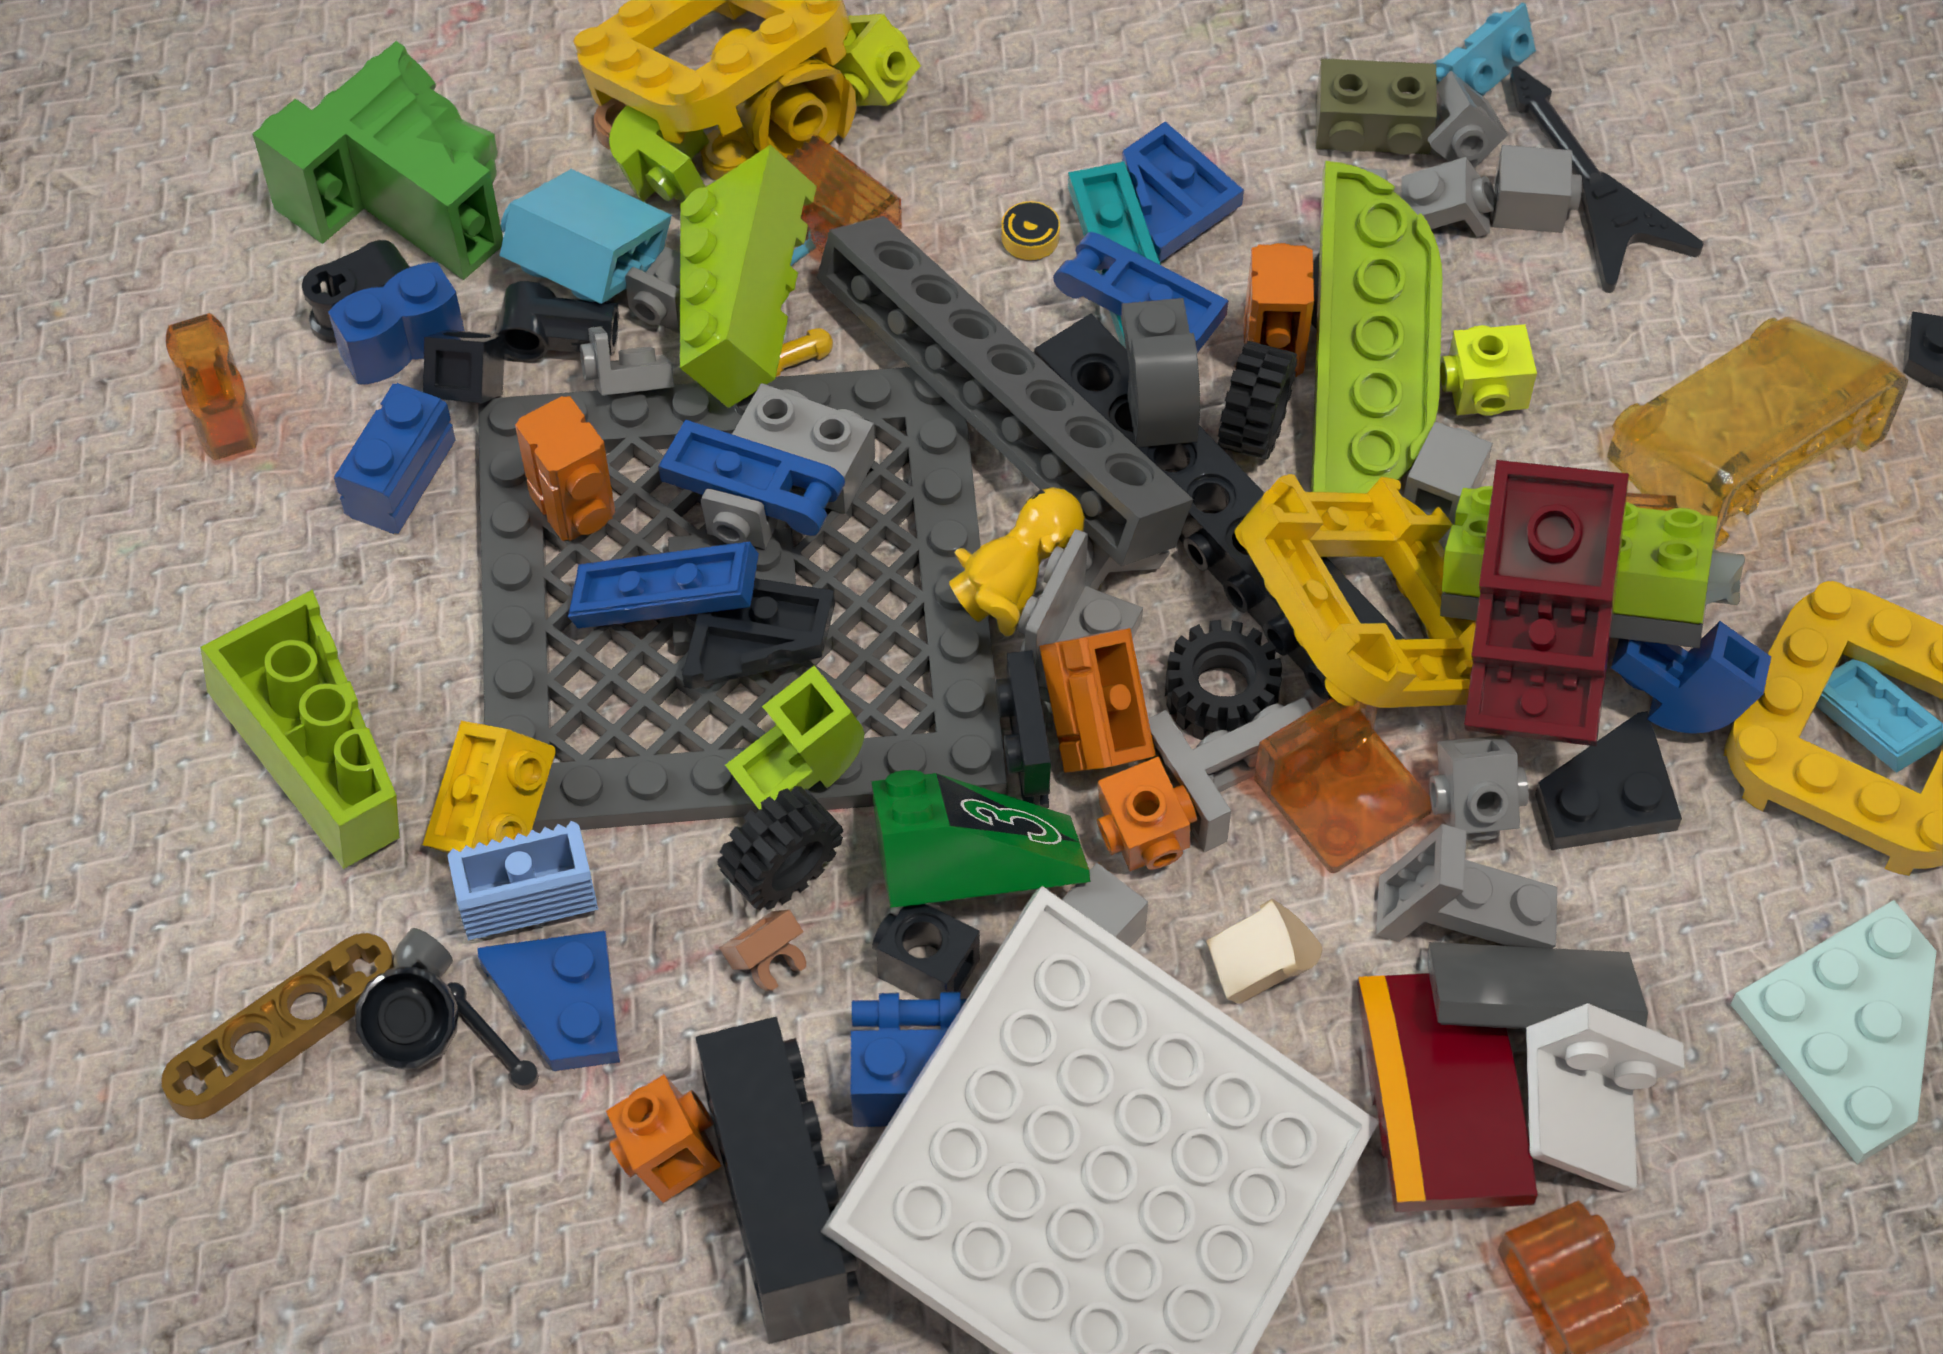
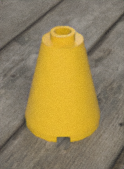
(797, 105)

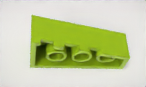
(304, 723)

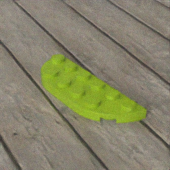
(1373, 333)

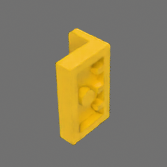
(488, 788)

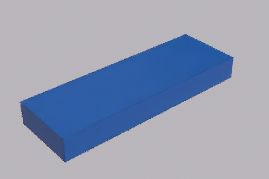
(664, 585)

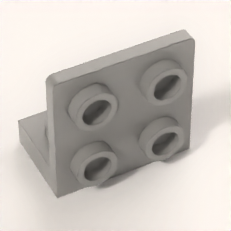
(1071, 608)

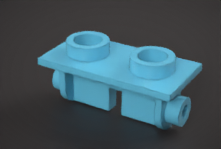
(1491, 50)

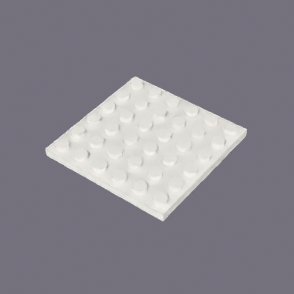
(1100, 1159)

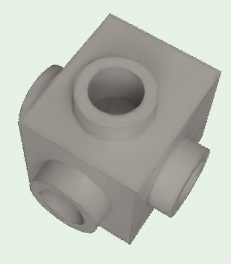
(1479, 786)

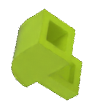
(653, 162)
(811, 741)

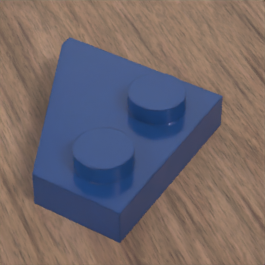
(1177, 188)
(560, 995)

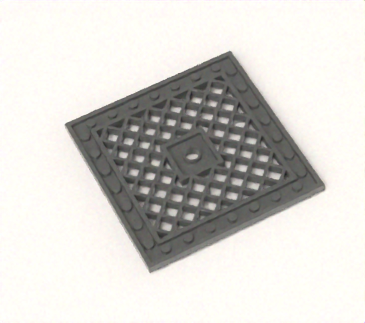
(696, 785)

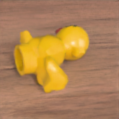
(1006, 570)

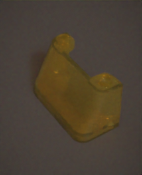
(1756, 418)

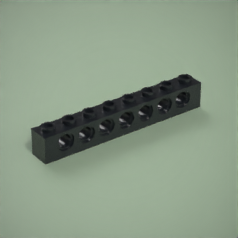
(1095, 360)

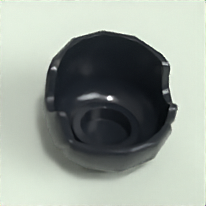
(406, 1017)

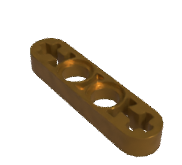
(273, 1016)

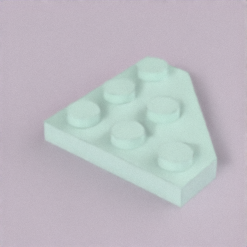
(1852, 1027)

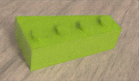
(739, 273)

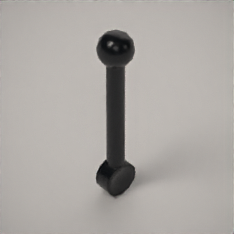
(524, 1072)

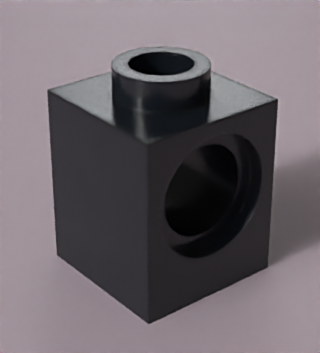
(464, 365)
(926, 977)

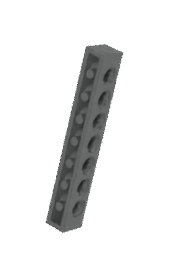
(1003, 388)

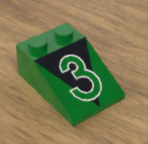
(966, 842)

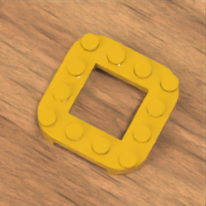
(623, 66)
(1361, 661)
(1818, 784)

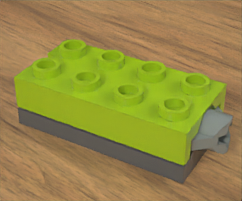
(1663, 571)

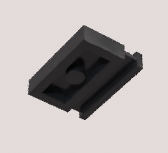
(1027, 744)

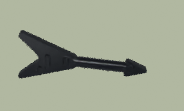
(1611, 210)

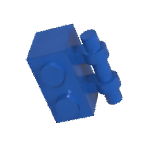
(891, 1059)

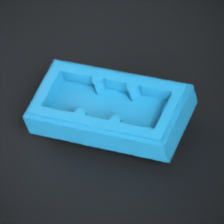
(1880, 715)

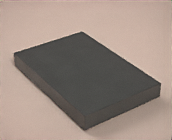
(1529, 984)

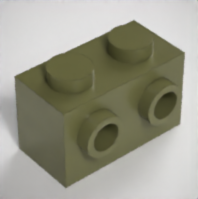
(1374, 110)

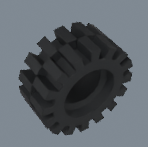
(1257, 400)
(1221, 650)
(780, 848)

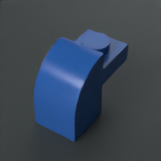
(1699, 686)

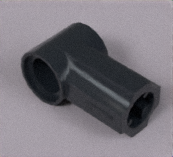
(541, 322)

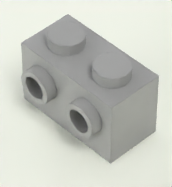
(812, 431)

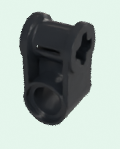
(363, 269)

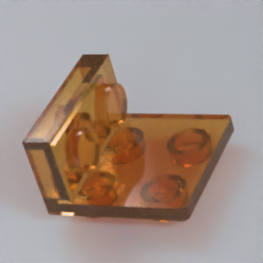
(1339, 783)

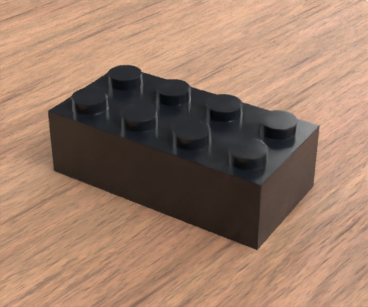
(777, 1178)

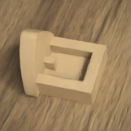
(1263, 951)

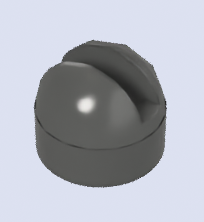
(423, 952)

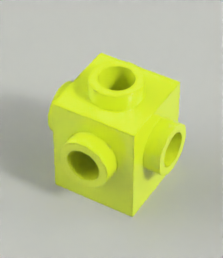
(877, 60)
(1489, 369)

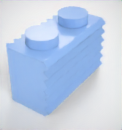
(522, 881)

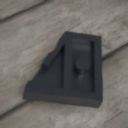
(1610, 790)

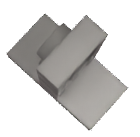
(1216, 763)
(1446, 890)

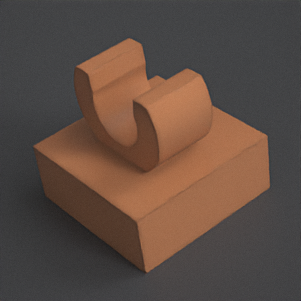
(761, 943)

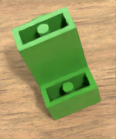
(389, 150)

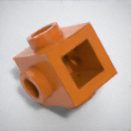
(1145, 816)
(663, 1137)

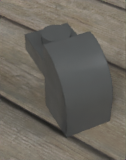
(1161, 372)

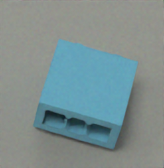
(582, 235)

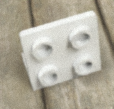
(1583, 1088)

